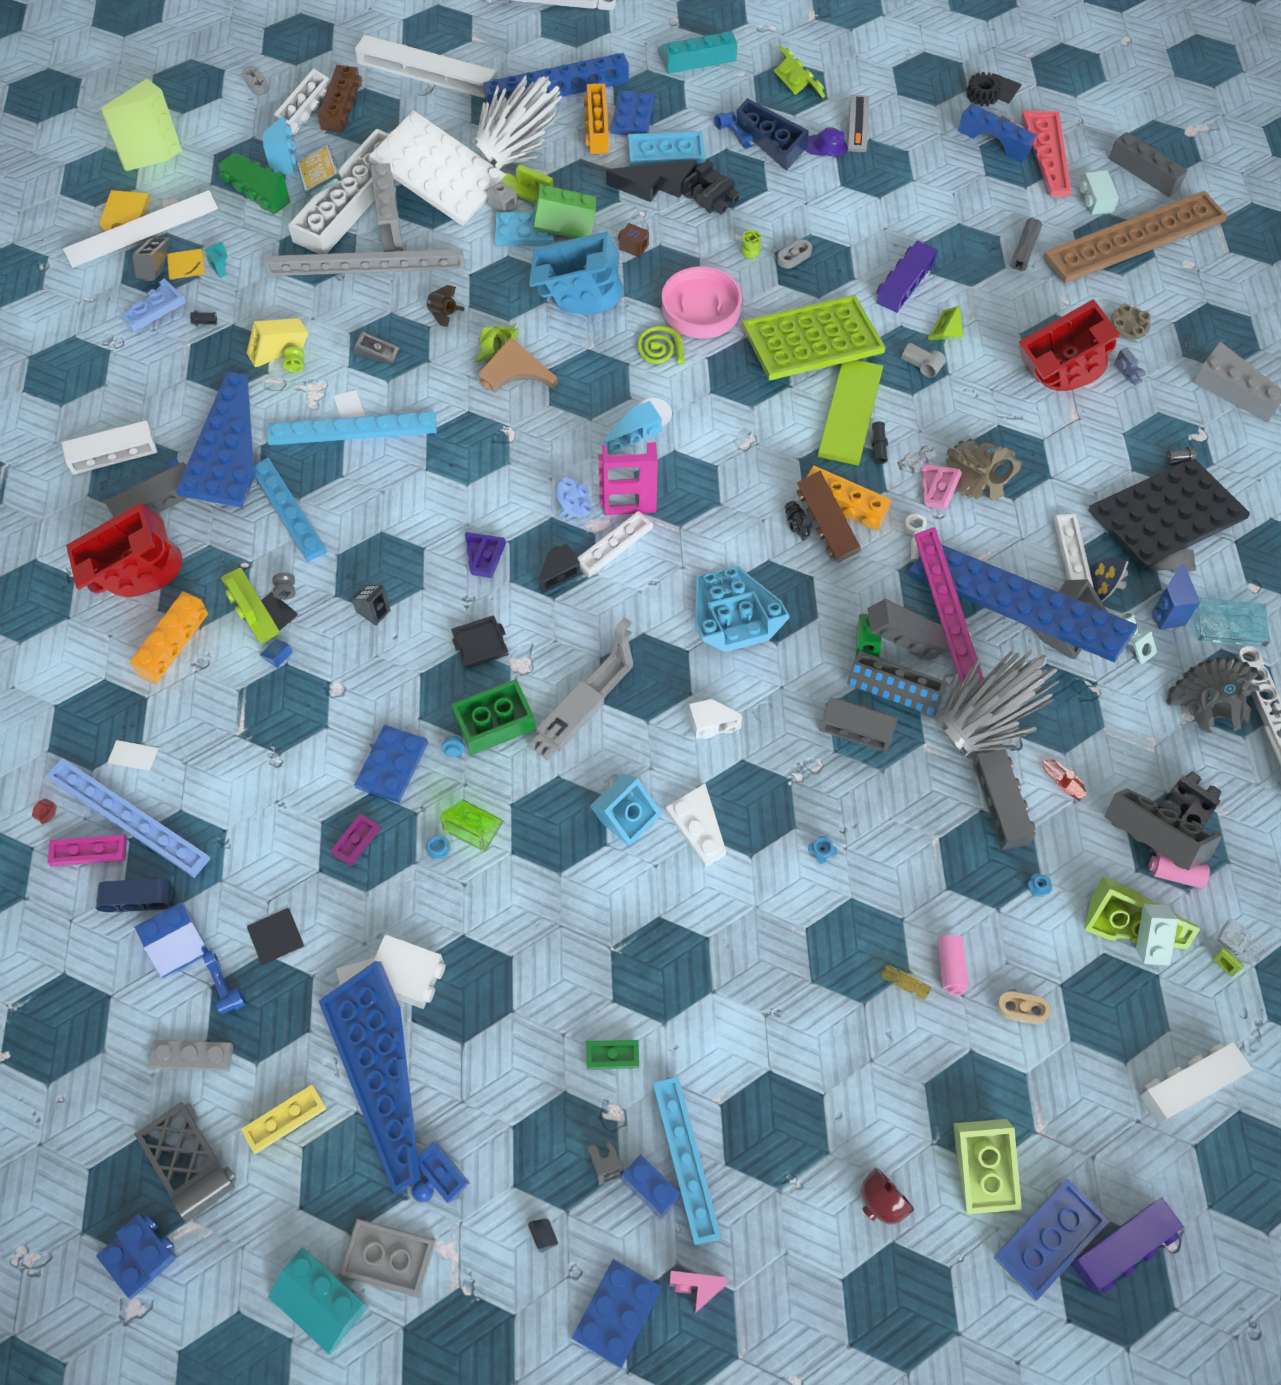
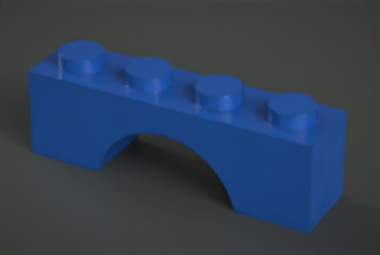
(1015, 139)

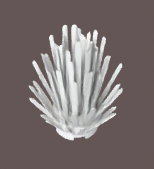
(513, 126)

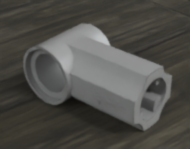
(928, 362)

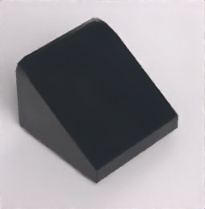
(543, 1234)

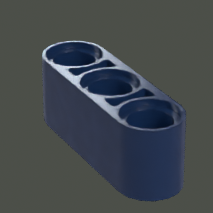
(133, 895)

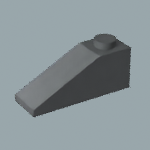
(151, 258)

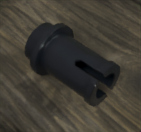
(203, 318)

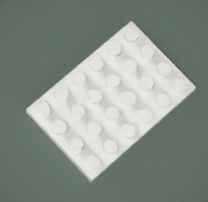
(437, 167)

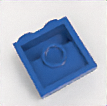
(137, 1255)

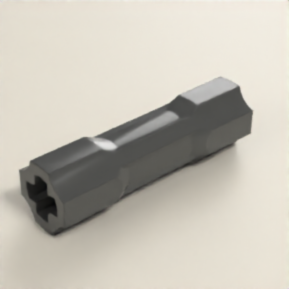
(1023, 252)

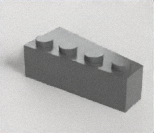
(1162, 829)

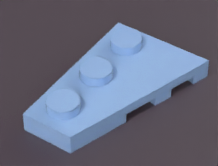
(154, 306)

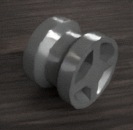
(283, 586)

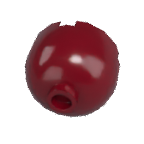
(883, 1199)

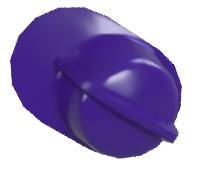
(827, 143)

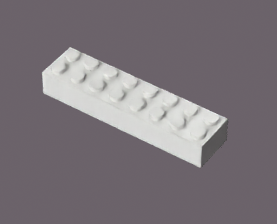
(340, 205)

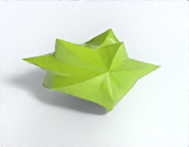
(493, 339)

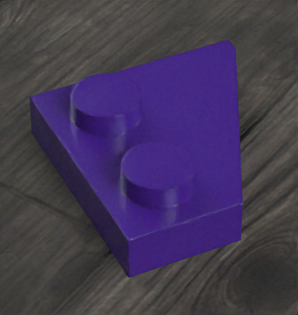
(484, 553)

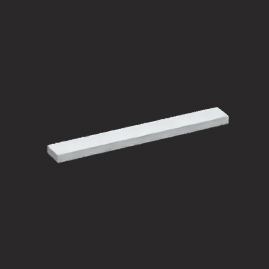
(140, 229)

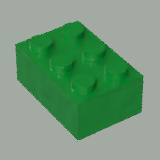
(493, 717)

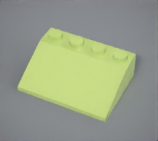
(141, 126)

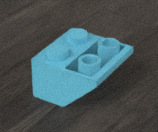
(280, 147)

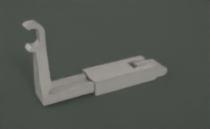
(585, 697)

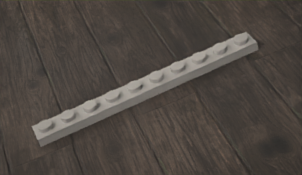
(364, 262)

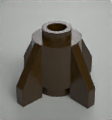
(442, 304)

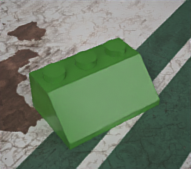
(563, 212)

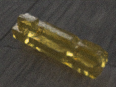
(905, 981)

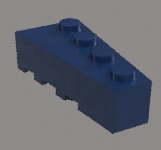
(772, 133)

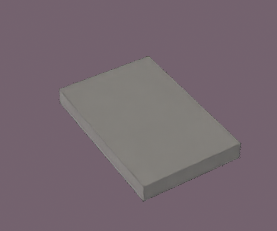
(387, 1258)

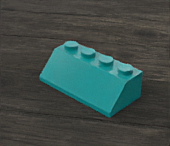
(698, 52)

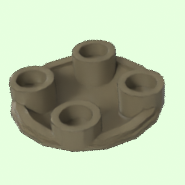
(1131, 321)

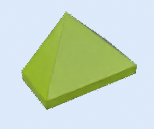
(948, 325)

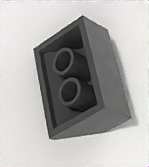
(1084, 592)

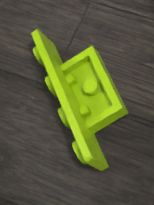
(793, 74)
(526, 182)
(249, 605)

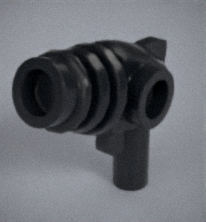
(798, 520)

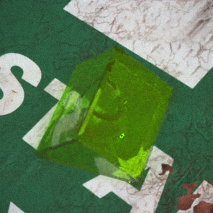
(470, 824)

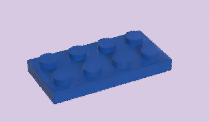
(1051, 1239)

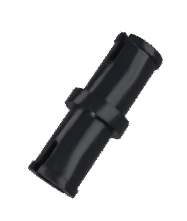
(879, 442)

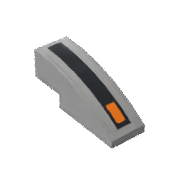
(858, 123)

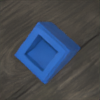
(277, 652)

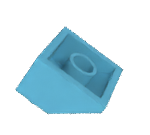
(626, 808)

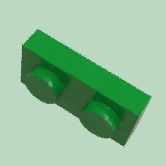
(612, 1054)

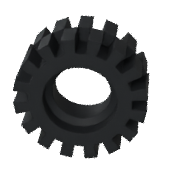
(984, 89)

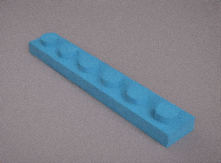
(288, 510)

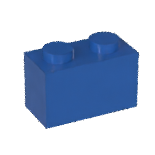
(650, 1186)

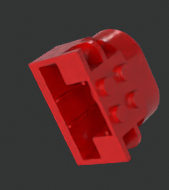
(1071, 348)
(126, 555)

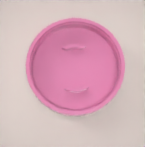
(701, 302)

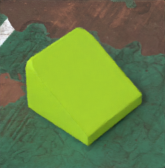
(1228, 962)

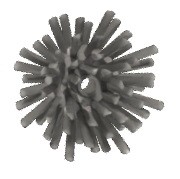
(983, 716)

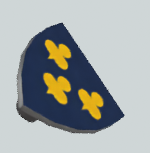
(1108, 576)

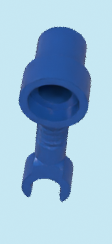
(727, 120)
(228, 999)

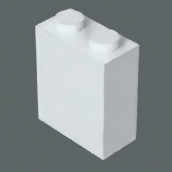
(410, 970)

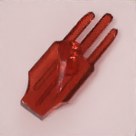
(1067, 781)

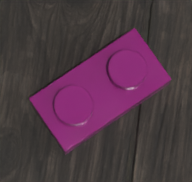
(355, 840)

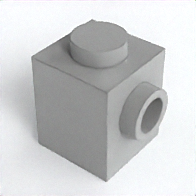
(502, 198)

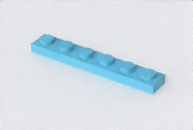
(686, 1162)

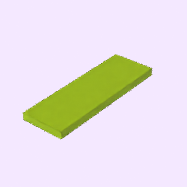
(850, 412)

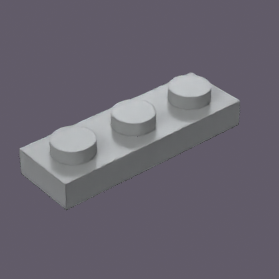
(191, 1055)

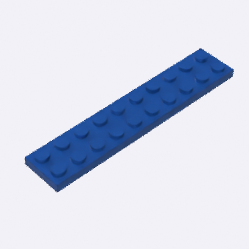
(1035, 605)

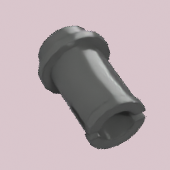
(1181, 455)

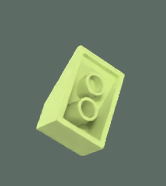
(988, 1166)

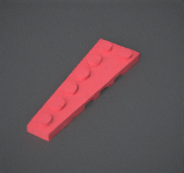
(1049, 150)

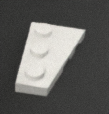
(698, 824)

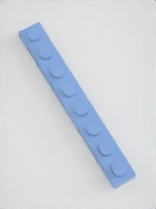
(128, 818)

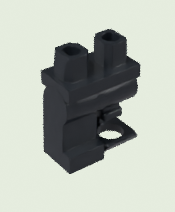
(712, 188)
(1193, 799)

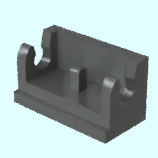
(604, 1167)

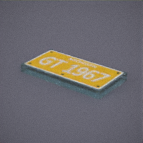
(318, 171)

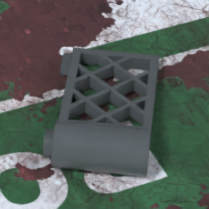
(207, 1185)

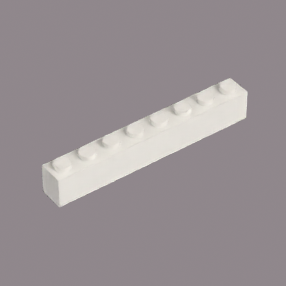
(423, 65)

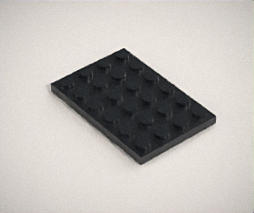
(1168, 512)

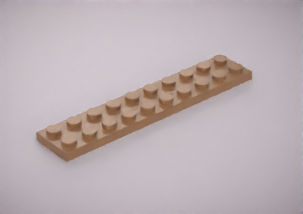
(1134, 236)

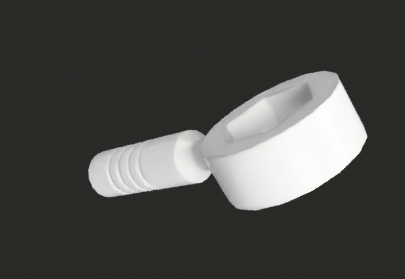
(911, 531)

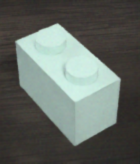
(1099, 192)
(1156, 934)

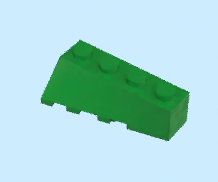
(255, 182)

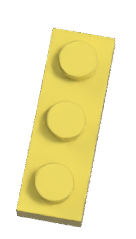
(283, 1119)

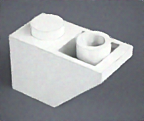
(713, 718)

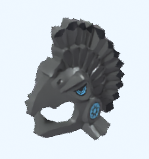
(1216, 691)

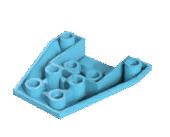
(736, 610)

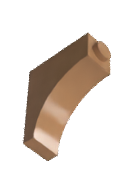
(514, 364)

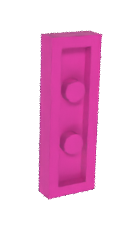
(87, 850)

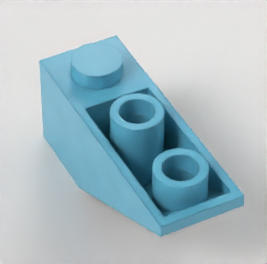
(635, 425)

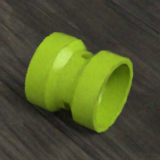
(751, 244)

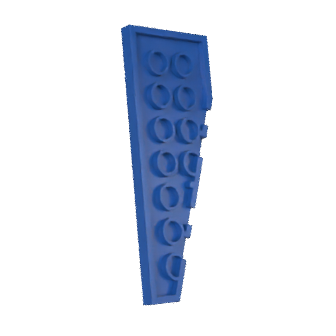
(223, 455)
(372, 1048)

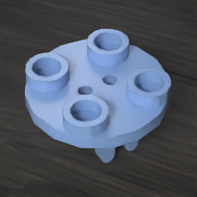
(573, 498)

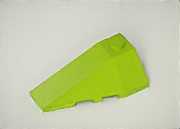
(1117, 913)

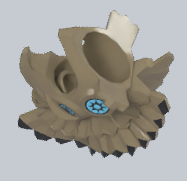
(978, 468)

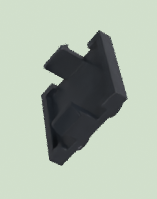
(480, 641)

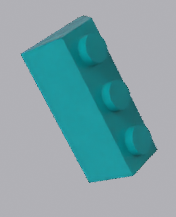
(316, 1300)

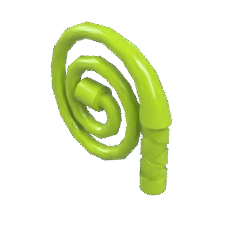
(656, 345)

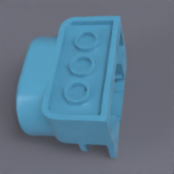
(578, 274)

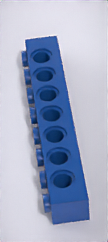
(569, 78)

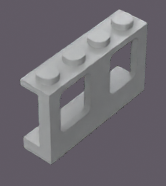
(386, 207)

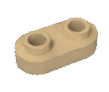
(1022, 1007)

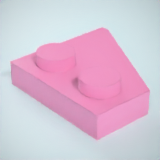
(939, 485)

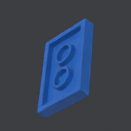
(632, 112)
(391, 763)
(616, 1313)

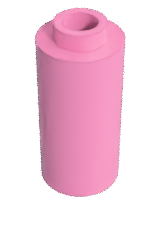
(1166, 869)
(953, 964)

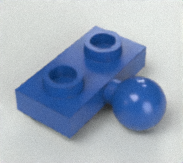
(440, 1173)

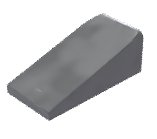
(375, 349)

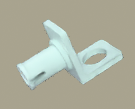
(1139, 639)

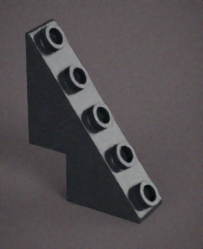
(647, 180)

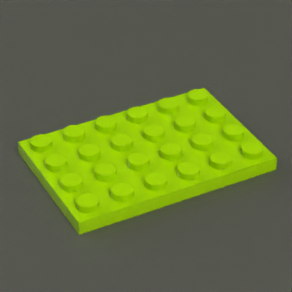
(812, 337)

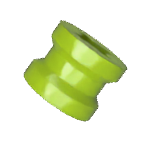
(293, 359)

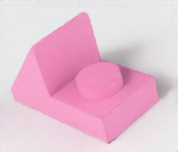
(706, 1285)

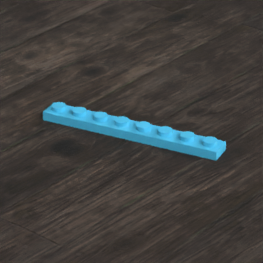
(351, 428)

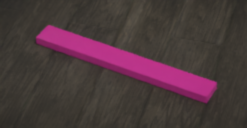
(947, 602)

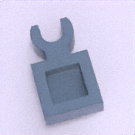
(1127, 364)

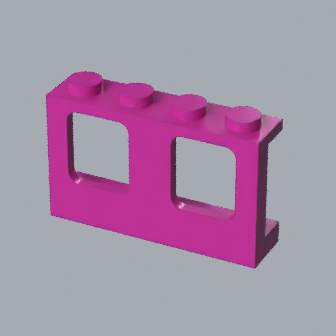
(644, 485)

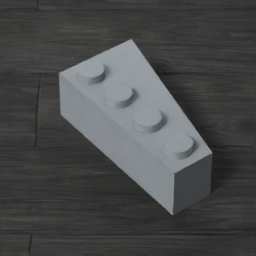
(1239, 383)

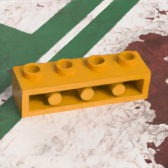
(597, 119)
(856, 501)
(169, 637)

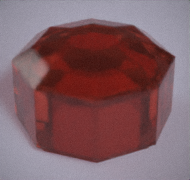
(44, 811)

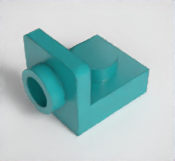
(216, 258)

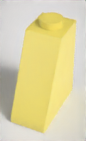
(272, 337)

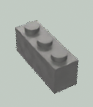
(858, 724)

